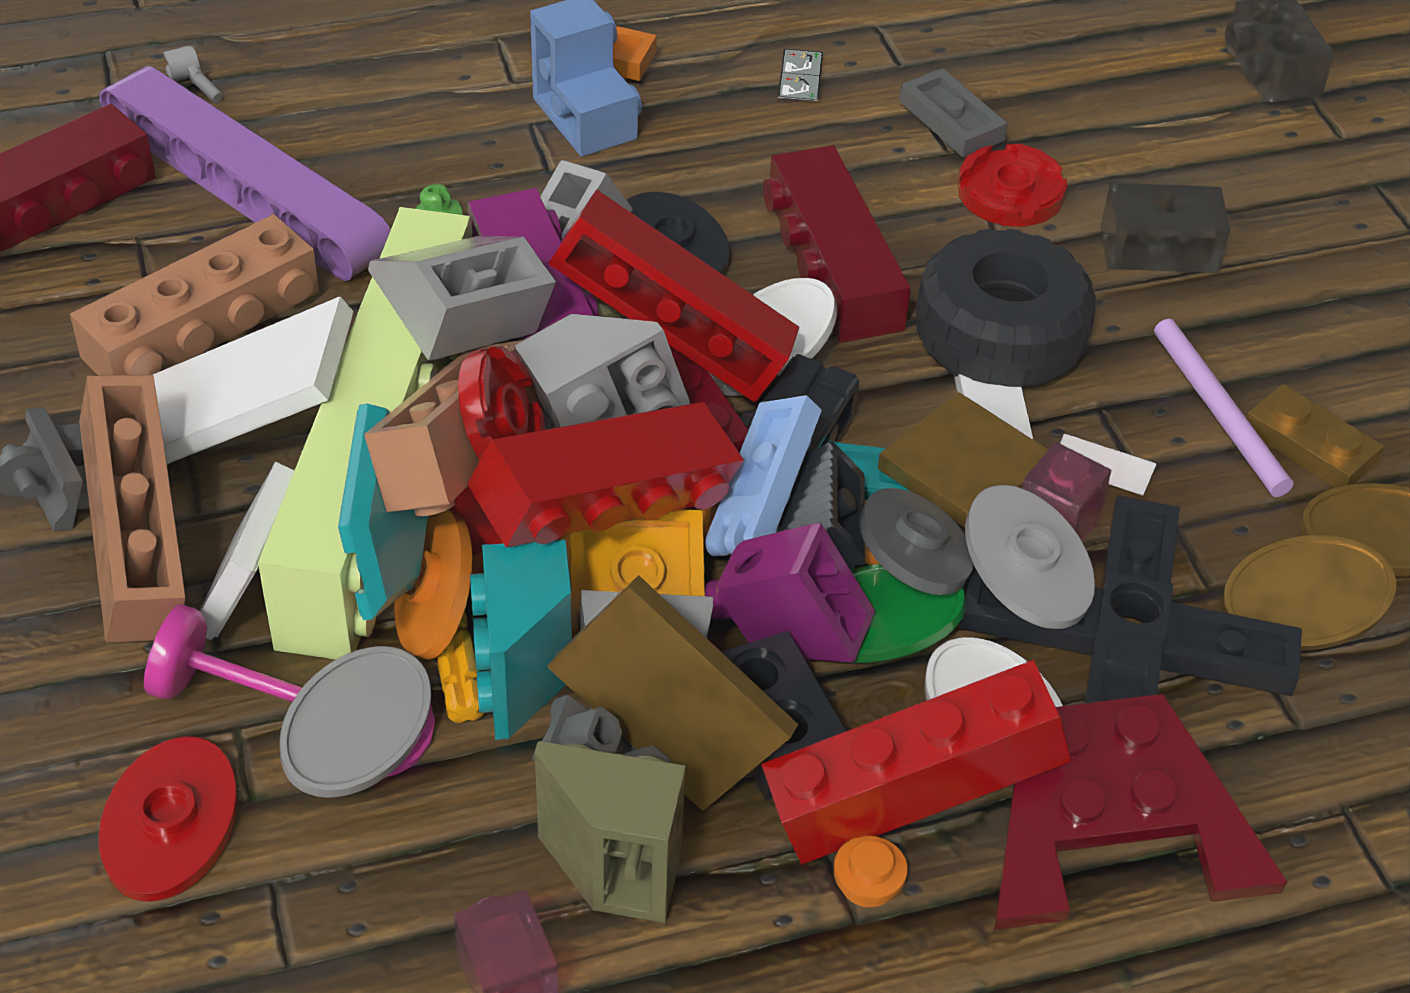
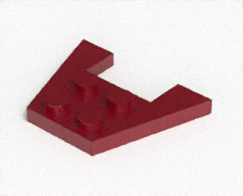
(1127, 782)

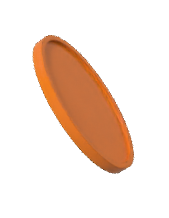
(435, 604)

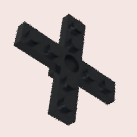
(1173, 636)

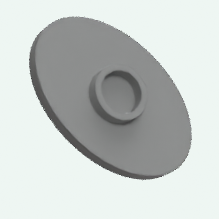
(1029, 557)
(355, 721)

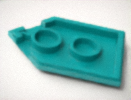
(384, 542)

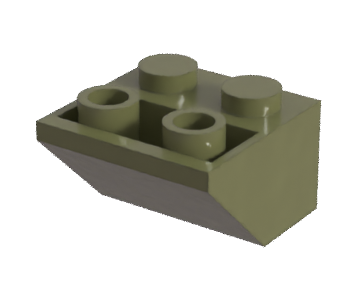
(612, 825)

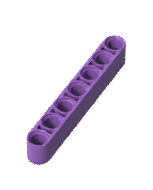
(249, 171)

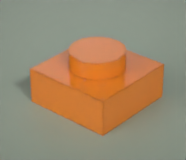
(633, 52)

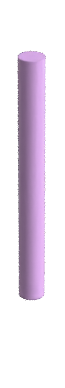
(1224, 408)

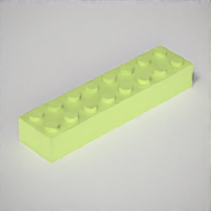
(303, 564)

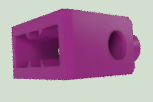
(795, 586)

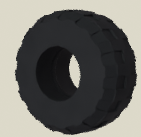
(1005, 308)

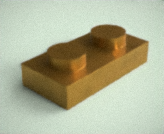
(1314, 437)

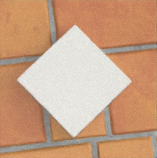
(244, 551)

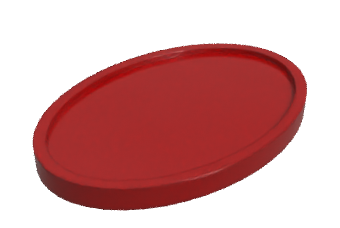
(168, 819)

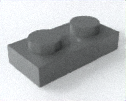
(953, 112)

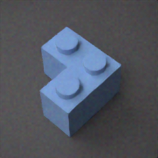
(577, 76)

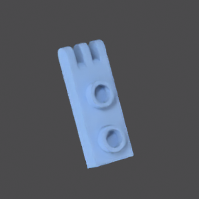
(766, 477)

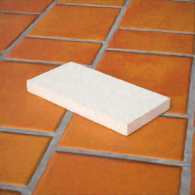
(251, 380)

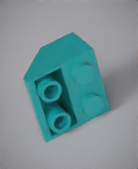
(526, 625)

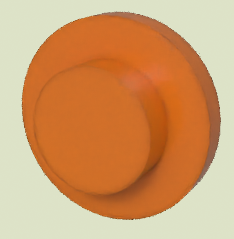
(870, 871)

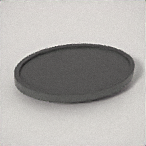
(916, 541)

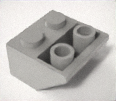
(466, 292)
(601, 369)

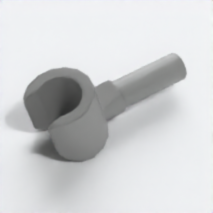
(184, 65)

